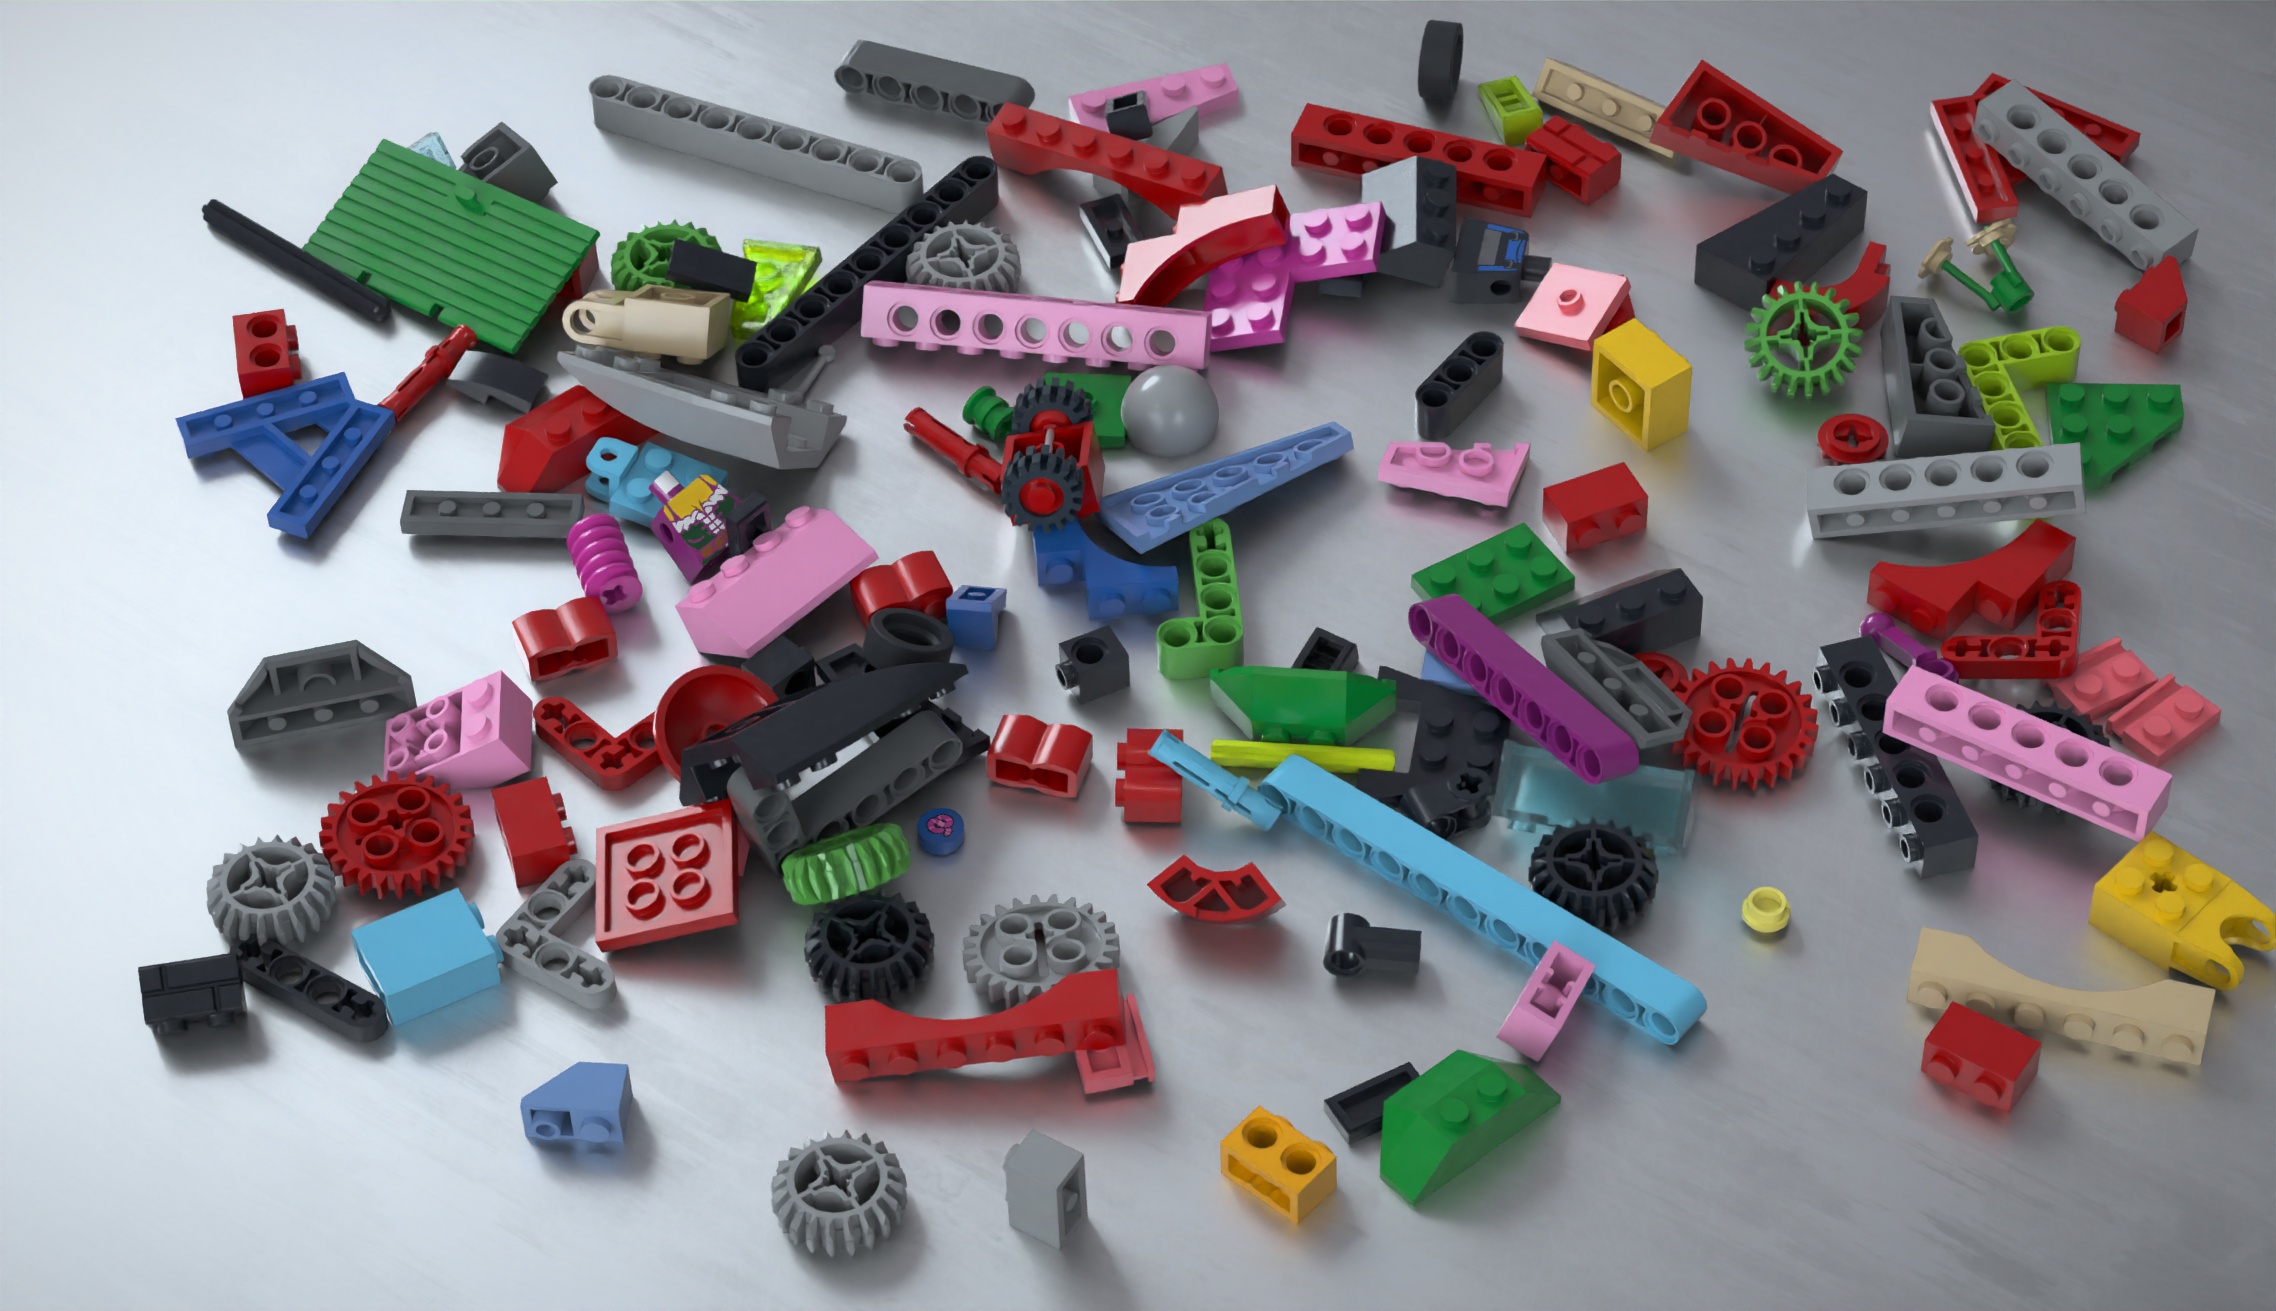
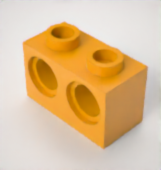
(1279, 1164)

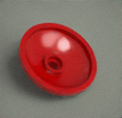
(702, 705)

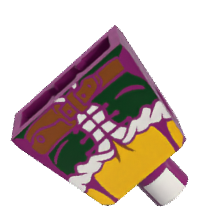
(692, 522)

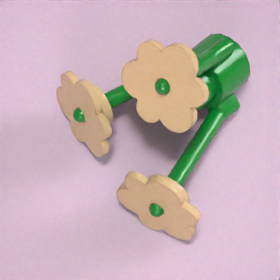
(2009, 287)

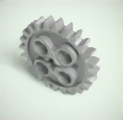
(1003, 949)

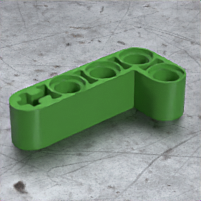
(1216, 636)

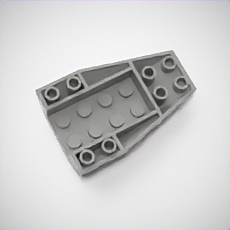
(708, 412)

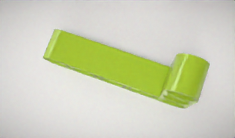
(2014, 365)

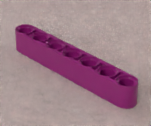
(1523, 689)

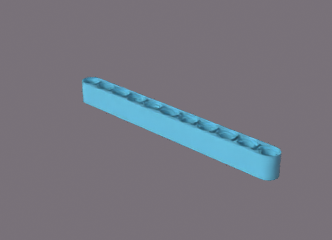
(1480, 896)

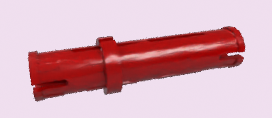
(438, 363)
(970, 459)

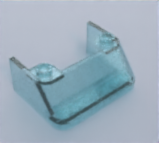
(1543, 791)

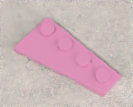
(1167, 96)

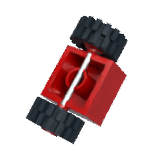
(1051, 458)

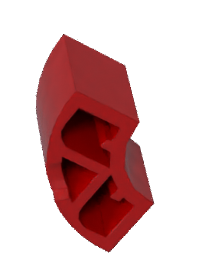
(1217, 897)

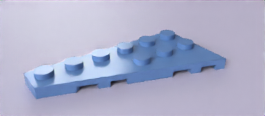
(1186, 499)

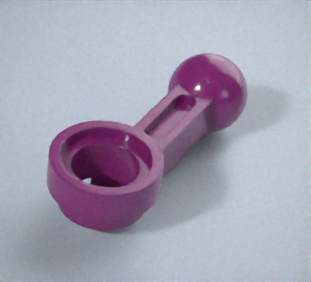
(1904, 647)

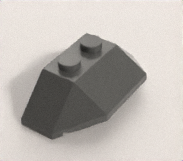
(1618, 687)
(318, 693)

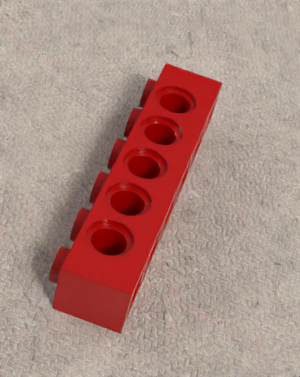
(1356, 144)

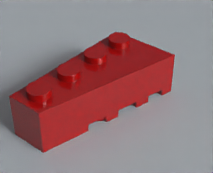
(1742, 133)

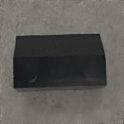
(1419, 217)
(1635, 614)

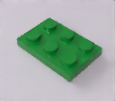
(1499, 575)

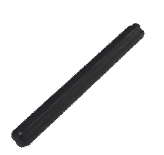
(296, 260)

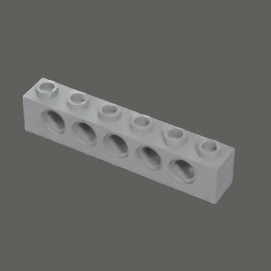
(2083, 177)
(1946, 490)

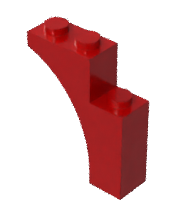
(1202, 239)
(1996, 586)

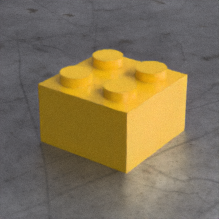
(1641, 384)

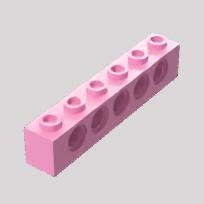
(2027, 753)

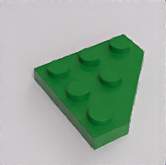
(2111, 422)

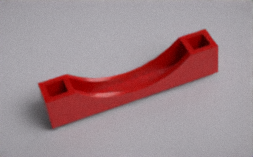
(1040, 142)
(1071, 1016)

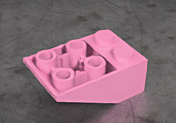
(464, 737)

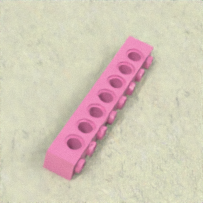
(882, 323)

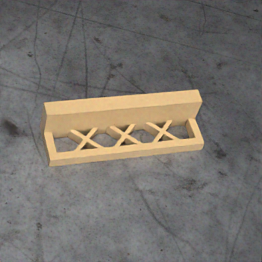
(1600, 102)

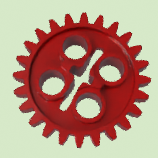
(1770, 741)
(397, 835)

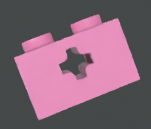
(1546, 1001)

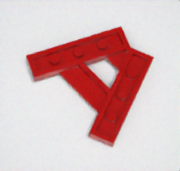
(1987, 174)

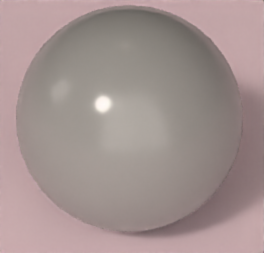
(1169, 411)

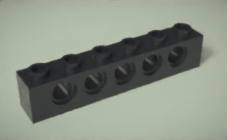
(1906, 779)

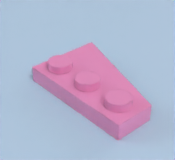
(1466, 474)

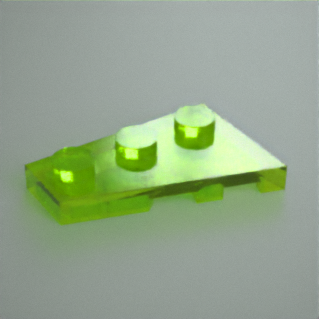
(779, 280)

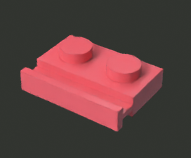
(2103, 680)
(2163, 720)
(1118, 1064)

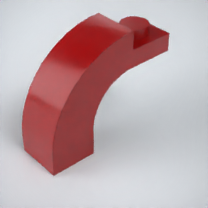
(1865, 290)

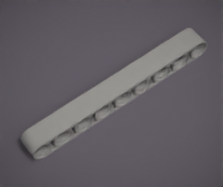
(755, 144)

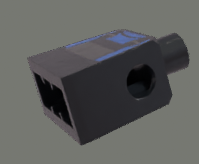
(1493, 264)

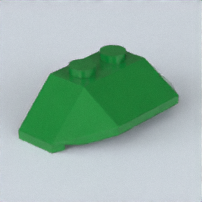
(1302, 703)
(1455, 1119)

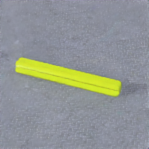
(1329, 758)

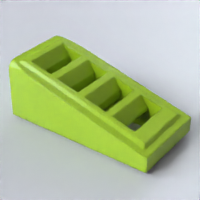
(1511, 109)

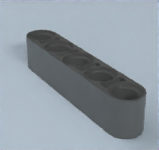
(929, 82)

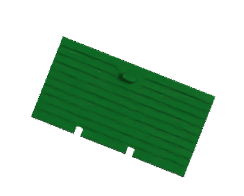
(451, 244)

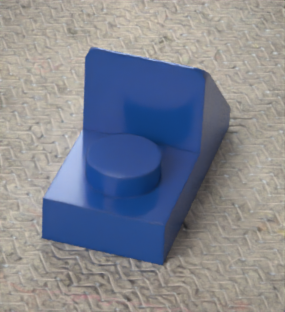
(974, 615)

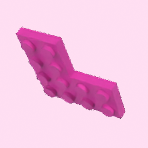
(1256, 290)

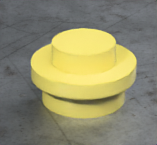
(1766, 910)

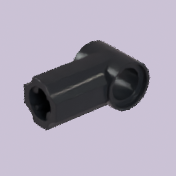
(1357, 946)

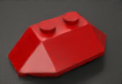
(552, 442)

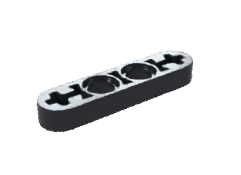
(313, 982)

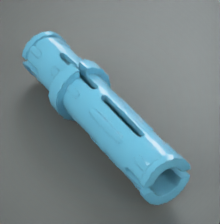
(1223, 785)

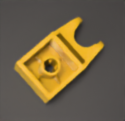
(2180, 912)

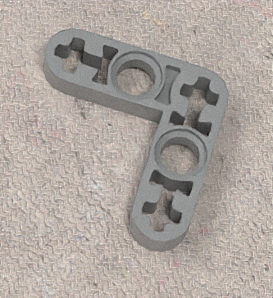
(544, 940)

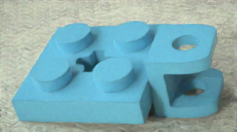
(634, 473)

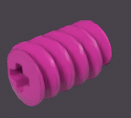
(604, 562)

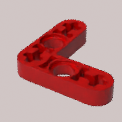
(2040, 655)
(604, 753)

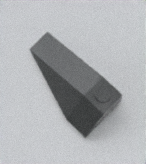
(508, 163)

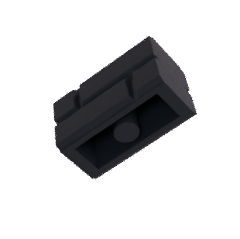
(192, 992)

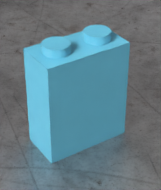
(428, 956)

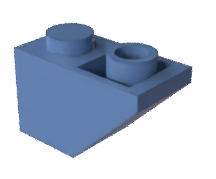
(580, 1103)

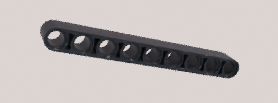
(837, 299)

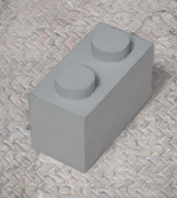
(1045, 1188)

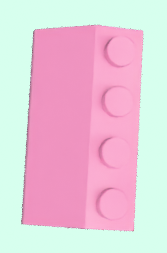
(773, 583)

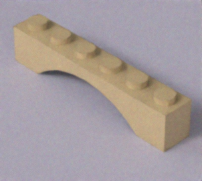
(2155, 1019)

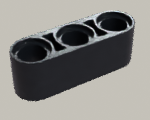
(1459, 385)

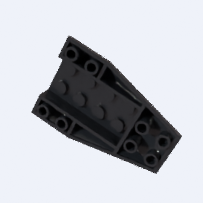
(808, 729)

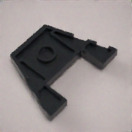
(1449, 736)

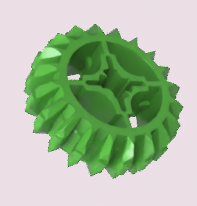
(646, 254)
(1800, 303)
(846, 863)

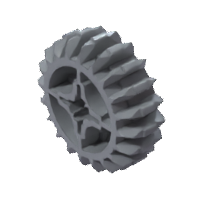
(965, 259)
(271, 891)
(839, 1182)

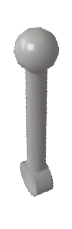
(826, 354)

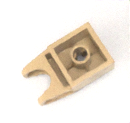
(653, 321)

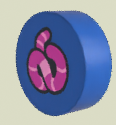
(941, 831)

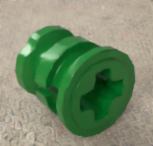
(989, 414)

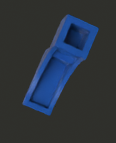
(1110, 584)

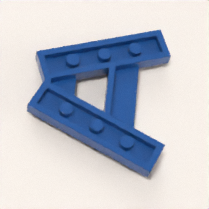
(257, 431)

